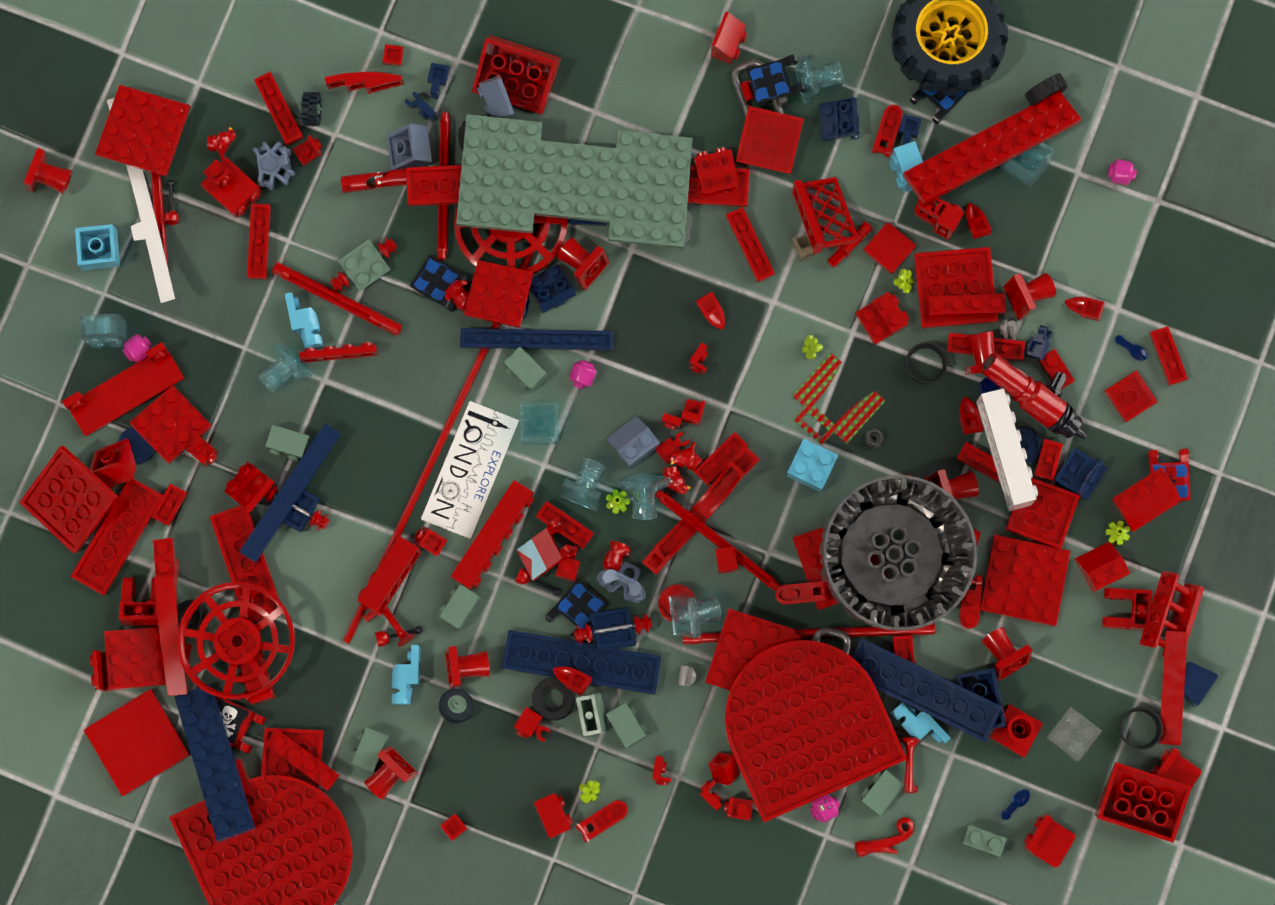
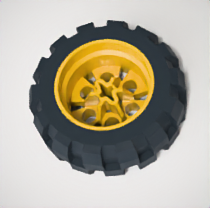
(949, 76)

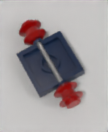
(302, 511)
(612, 629)

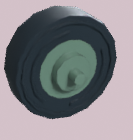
(456, 705)

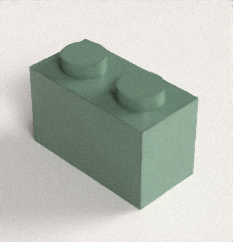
(525, 370)
(287, 442)
(459, 606)
(592, 714)
(626, 725)
(370, 745)
(881, 793)
(983, 841)

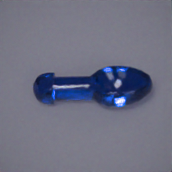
(1135, 351)
(1019, 800)

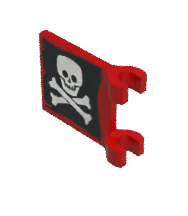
(237, 722)

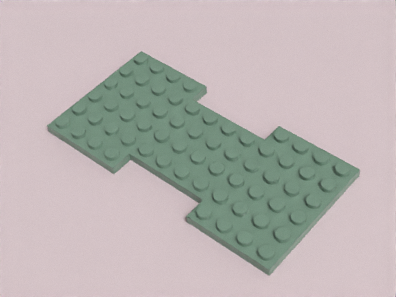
(517, 175)

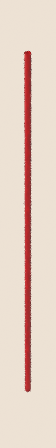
(436, 451)

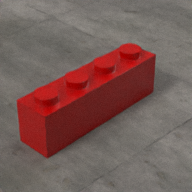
(389, 576)
(254, 684)

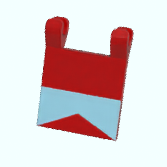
(542, 553)

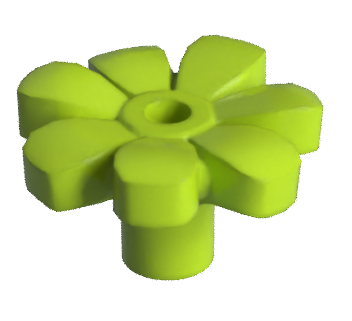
(904, 280)
(811, 347)
(617, 505)
(1115, 535)
(589, 791)

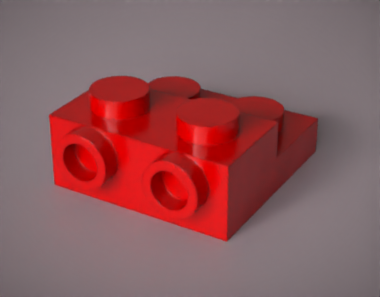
(882, 318)
(248, 486)

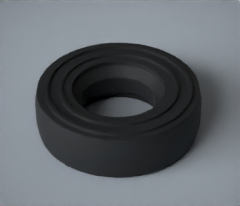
(201, 610)

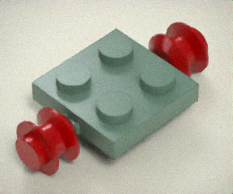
(363, 264)

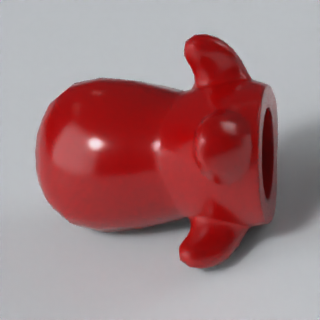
(458, 294)
(614, 557)

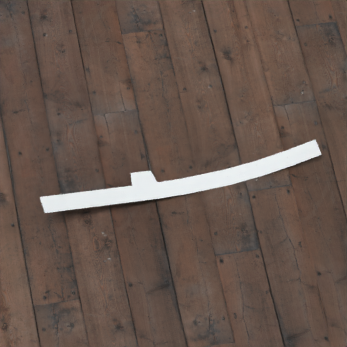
(148, 230)

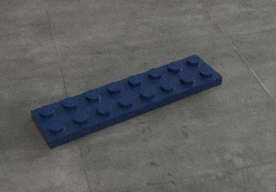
(607, 668)
(928, 691)
(215, 764)

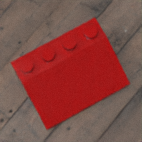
(524, 72)
(1143, 802)

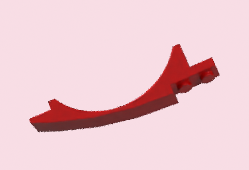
(703, 509)
(166, 600)

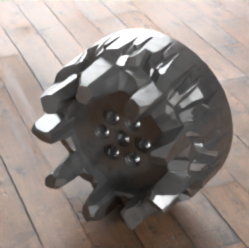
(939, 567)

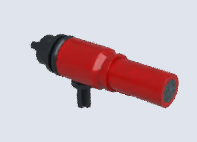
(1035, 398)

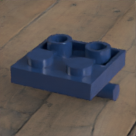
(839, 119)
(551, 288)
(1080, 474)

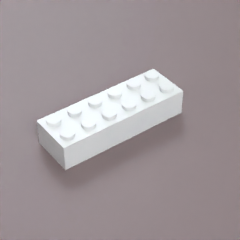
(1006, 449)

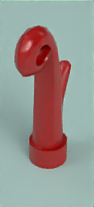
(883, 845)

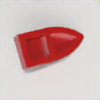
(977, 222)
(1086, 307)
(711, 310)
(970, 417)
(572, 679)

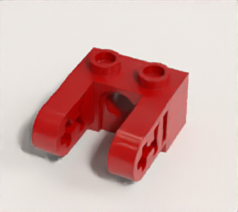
(943, 219)
(1141, 606)
(137, 613)

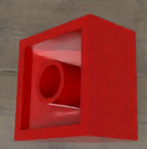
(728, 38)
(114, 463)
(1102, 566)

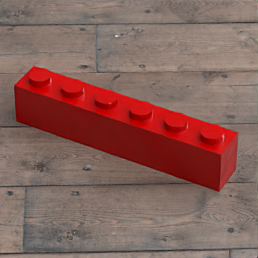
(492, 535)

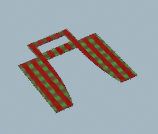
(850, 422)

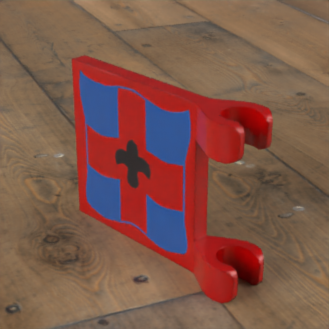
(1177, 472)

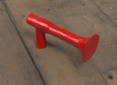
(404, 637)
(909, 786)

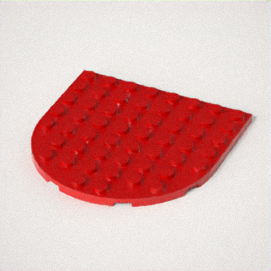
(806, 725)
(291, 858)

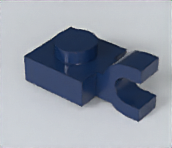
(437, 76)
(425, 110)
(909, 128)
(1038, 346)

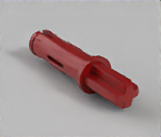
(844, 250)

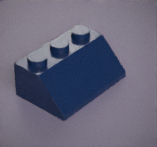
(986, 685)

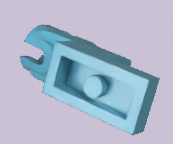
(304, 322)
(406, 675)
(919, 724)

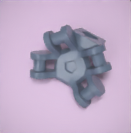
(271, 163)
(612, 580)

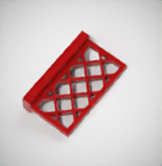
(809, 218)

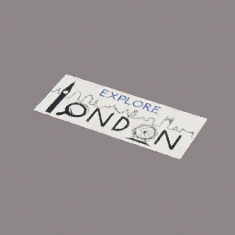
(470, 469)

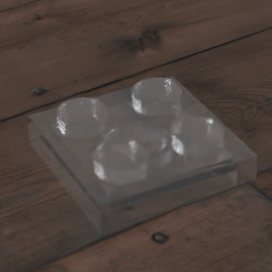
(1074, 734)

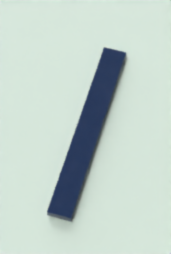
(536, 339)
(290, 493)

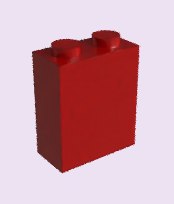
(237, 194)

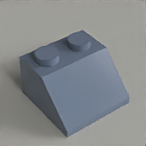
(496, 97)
(409, 147)
(633, 442)

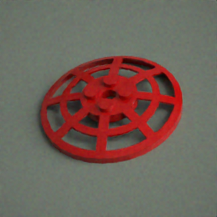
(510, 239)
(225, 634)

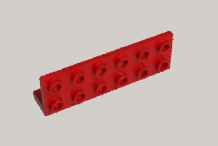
(124, 390)

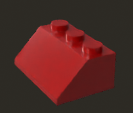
(1147, 499)

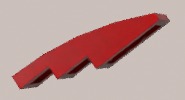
(371, 80)

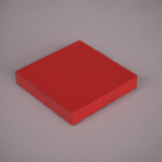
(889, 248)
(1130, 396)

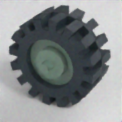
(311, 109)

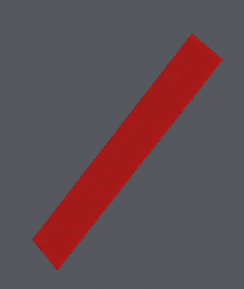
(1173, 687)

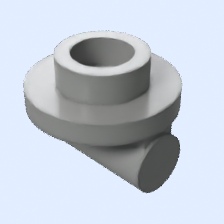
(1008, 329)
(686, 676)

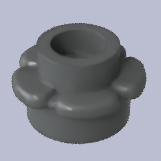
(874, 433)

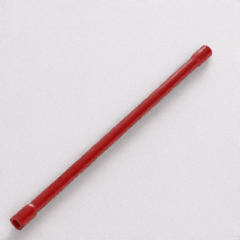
(809, 633)

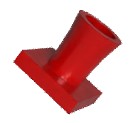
(46, 174)
(587, 265)
(1023, 295)
(982, 346)
(958, 487)
(1007, 656)
(465, 666)
(1014, 741)
(392, 770)

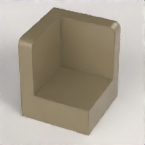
(802, 247)

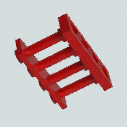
(1184, 611)

